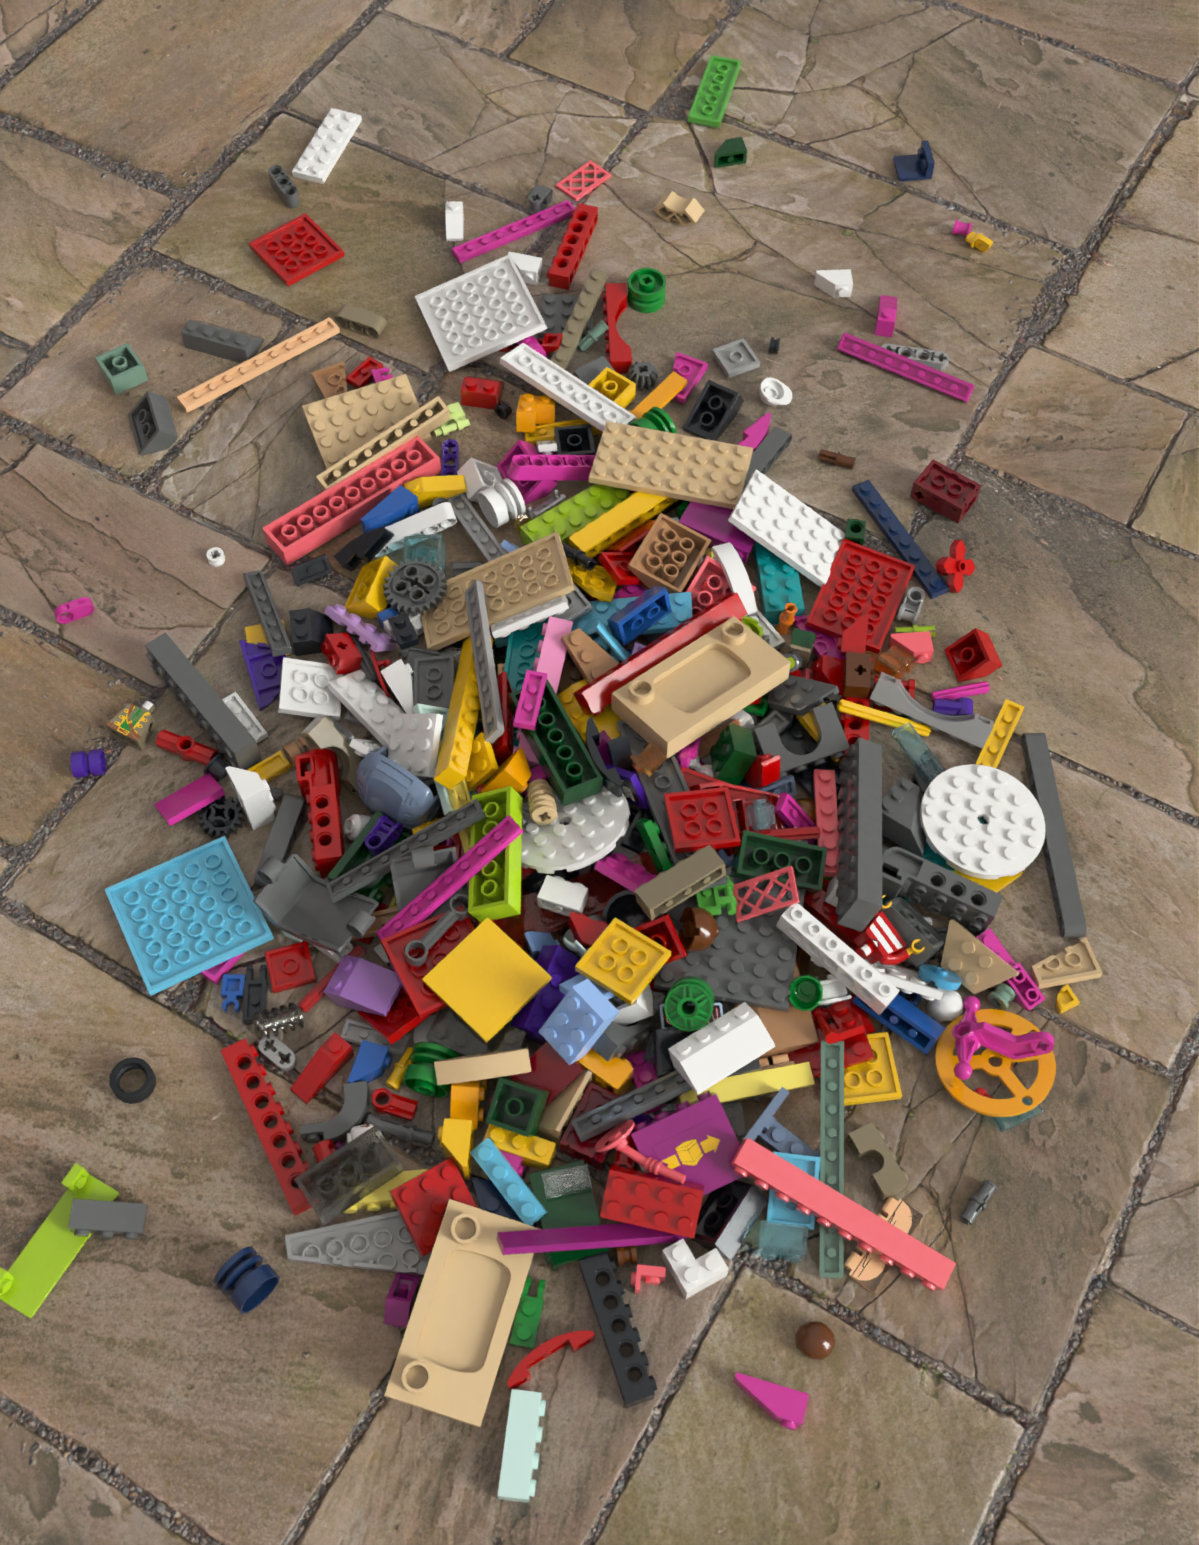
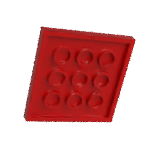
(296, 249)
(420, 995)

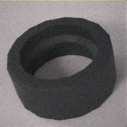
(123, 1067)

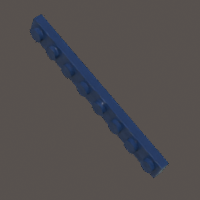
(900, 538)

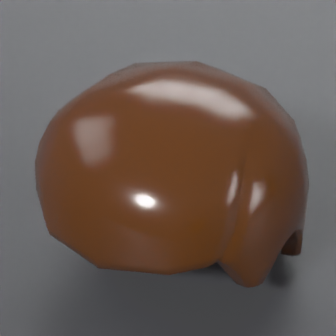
(815, 1340)

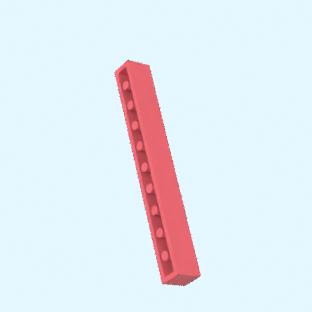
(842, 1214)

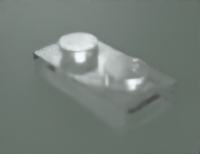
(566, 1181)

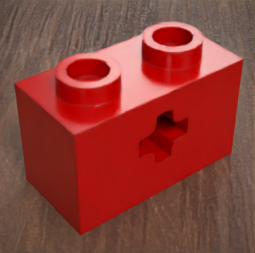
(341, 653)

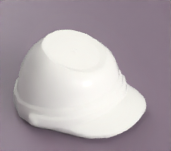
(774, 392)

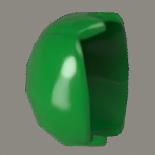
(805, 992)

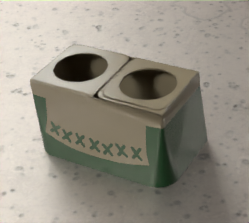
(803, 644)

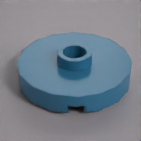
(941, 977)

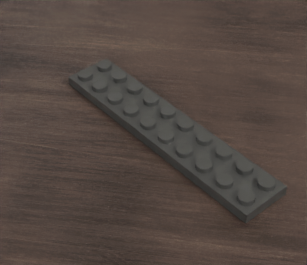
(665, 779)

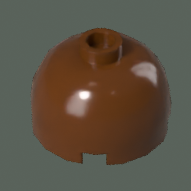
(698, 929)

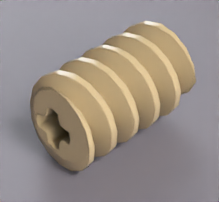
(541, 802)

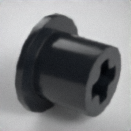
(217, 767)

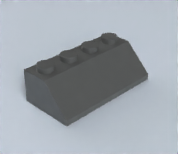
(220, 341)

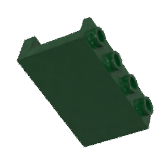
(357, 855)
(564, 1212)

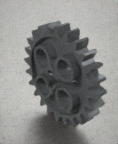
(415, 586)

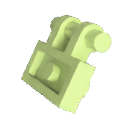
(456, 422)

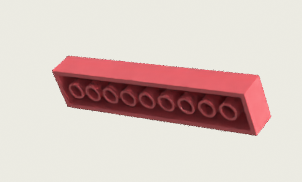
(348, 501)

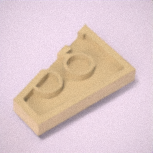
(1069, 966)

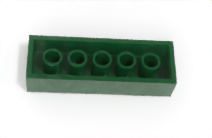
(560, 750)

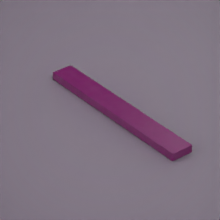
(581, 1238)

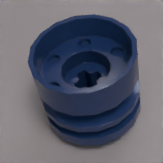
(246, 1279)

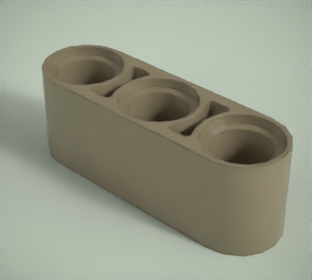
(360, 321)

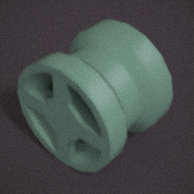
(1001, 996)

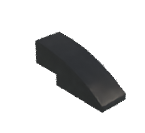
(363, 548)

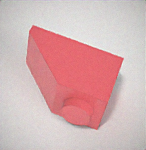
(915, 643)

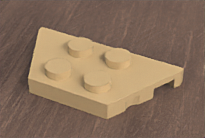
(973, 960)

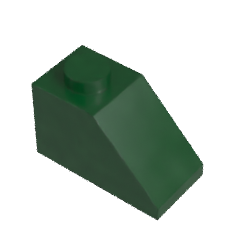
(730, 153)

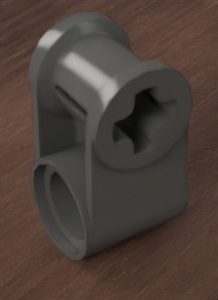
(539, 198)

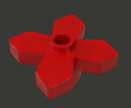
(955, 566)

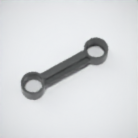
(437, 931)

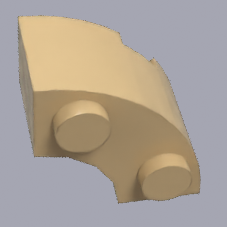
(679, 209)

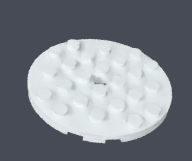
(589, 836)
(982, 850)

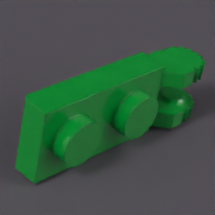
(528, 1316)

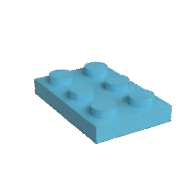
(786, 1212)

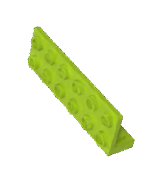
(51, 1247)

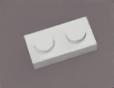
(546, 447)

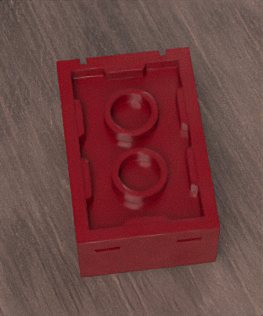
(945, 491)
(570, 1144)

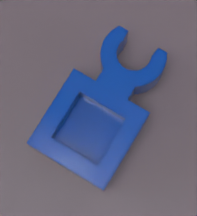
(232, 989)

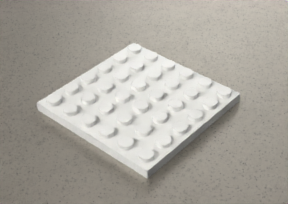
(480, 312)

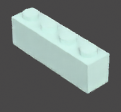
(520, 1446)

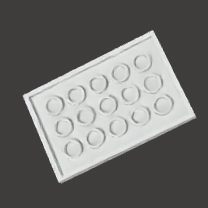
(787, 528)

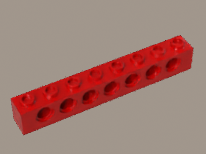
(235, 1057)

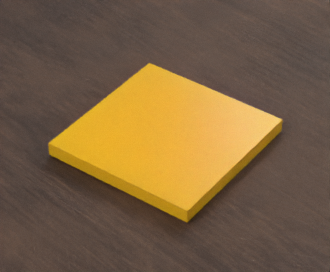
(487, 979)

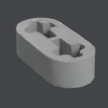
(274, 1058)

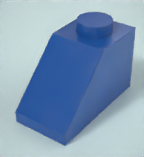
(370, 1062)

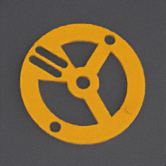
(1009, 1107)

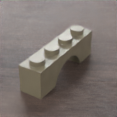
(322, 734)

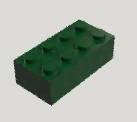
(765, 853)

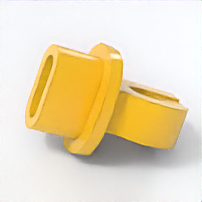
(979, 241)

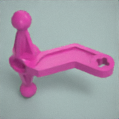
(971, 1035)

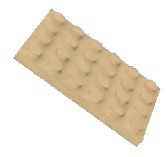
(358, 416)

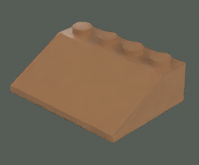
(669, 555)
(787, 1029)

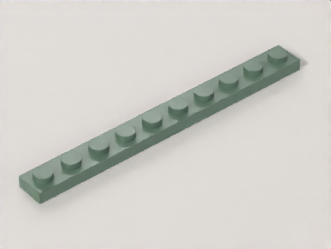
(832, 1151)

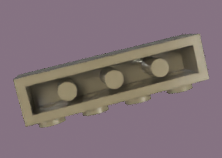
(680, 882)

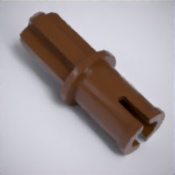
(837, 458)

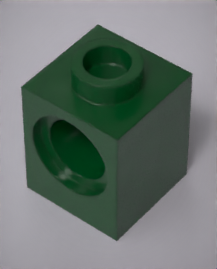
(855, 530)

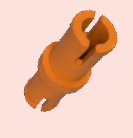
(786, 618)

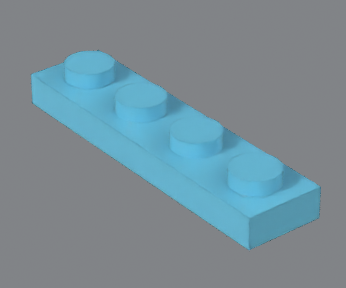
(508, 1182)

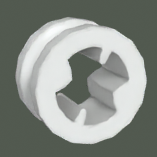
(212, 553)

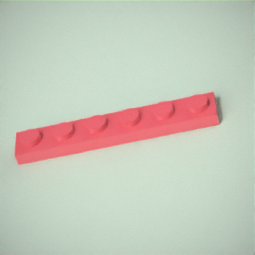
(826, 817)

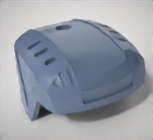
(394, 791)

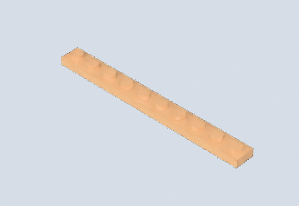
(258, 364)

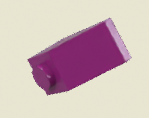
(401, 1299)

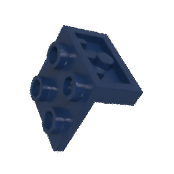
(915, 166)

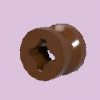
(626, 1254)

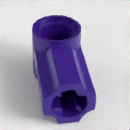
(956, 707)

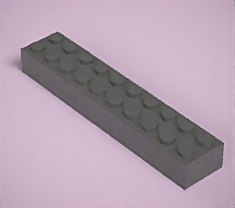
(860, 835)

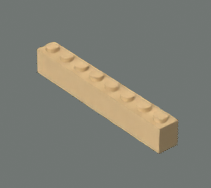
(416, 424)

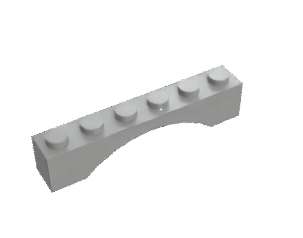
(970, 728)

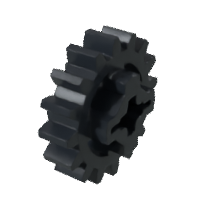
(222, 823)

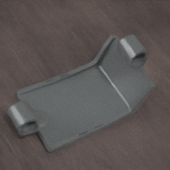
(418, 871)
(302, 907)

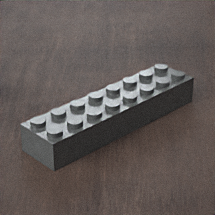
(203, 703)

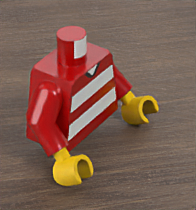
(882, 942)

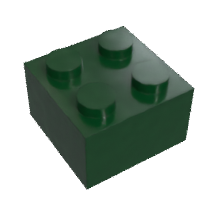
(733, 754)
(517, 1106)

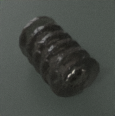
(277, 1019)

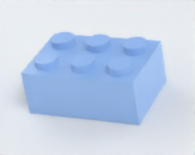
(578, 1021)

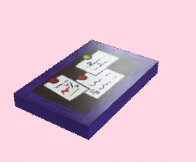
(631, 787)

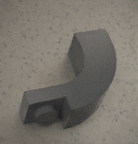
(352, 1114)

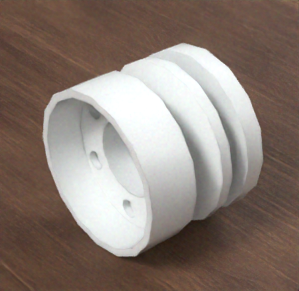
(501, 502)

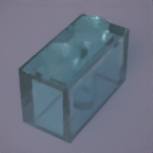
(782, 1241)

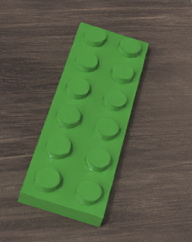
(714, 91)

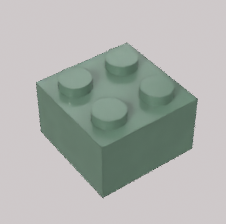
(121, 368)

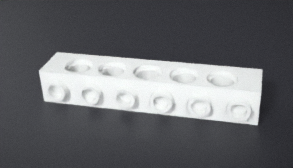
(837, 958)

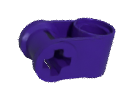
(383, 832)

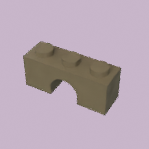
(869, 1142)

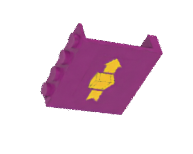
(692, 1141)

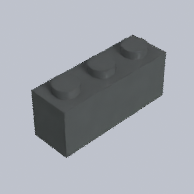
(108, 1218)

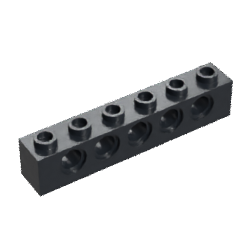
(632, 1392)

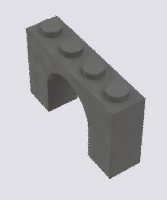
(830, 741)
(619, 1038)

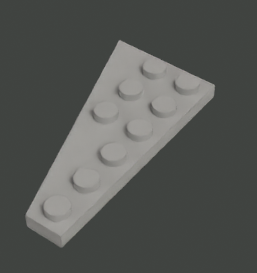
(364, 1243)

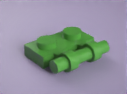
(710, 899)

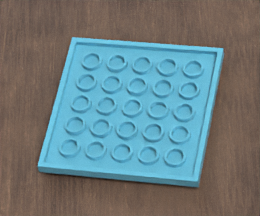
(188, 915)

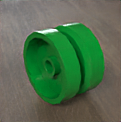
(646, 290)

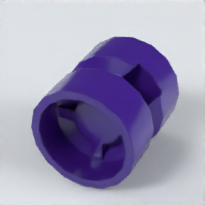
(85, 763)

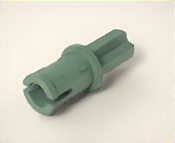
(593, 335)

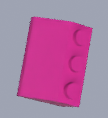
(529, 490)

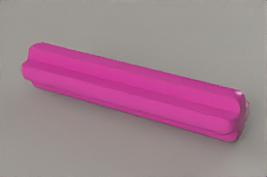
(961, 691)

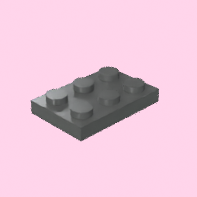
(434, 680)

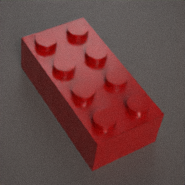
(652, 1201)

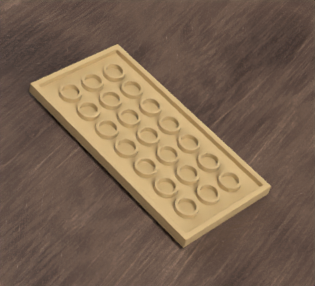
(671, 465)
(509, 585)

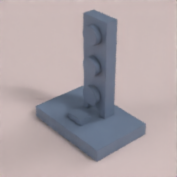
(776, 1135)

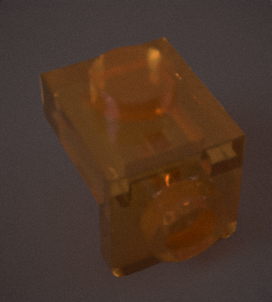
(648, 760)

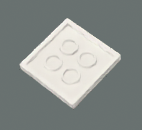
(306, 689)
(416, 742)

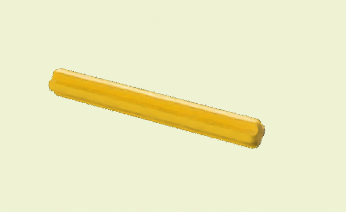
(881, 717)

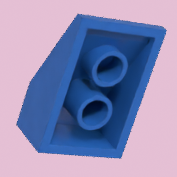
(392, 509)

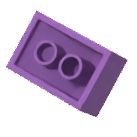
(363, 986)

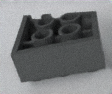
(902, 816)

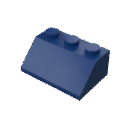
(640, 614)

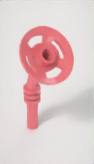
(617, 1138)

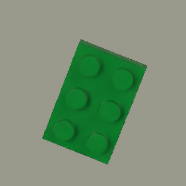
(656, 849)

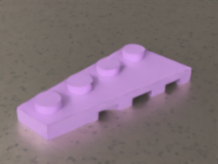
(366, 631)

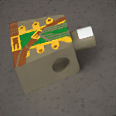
(133, 725)

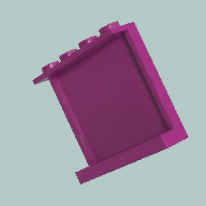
(714, 524)

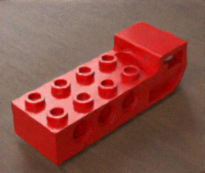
(322, 789)

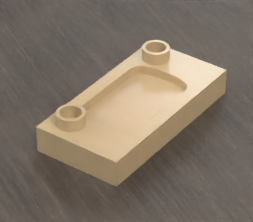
(700, 686)
(460, 1317)

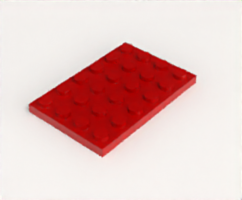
(858, 585)

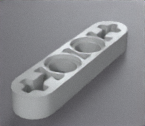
(914, 354)

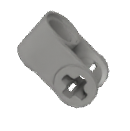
(911, 608)

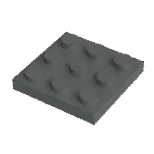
(557, 311)

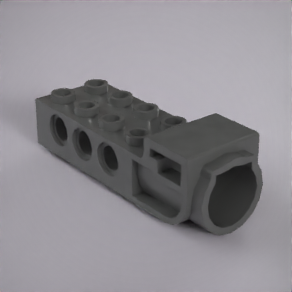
(937, 889)

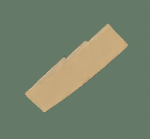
(482, 1066)

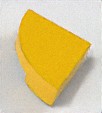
(1066, 999)

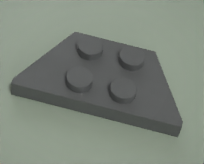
(799, 695)

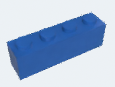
(907, 1022)

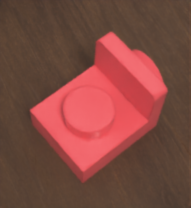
(651, 1274)

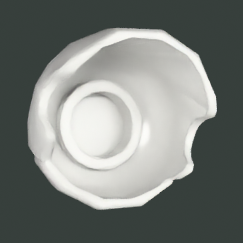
(947, 1008)

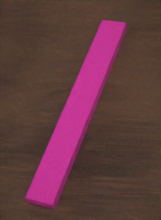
(513, 231)
(906, 367)
(453, 877)

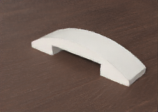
(736, 575)

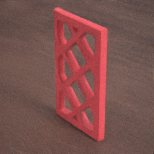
(596, 181)
(752, 883)

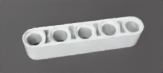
(423, 523)

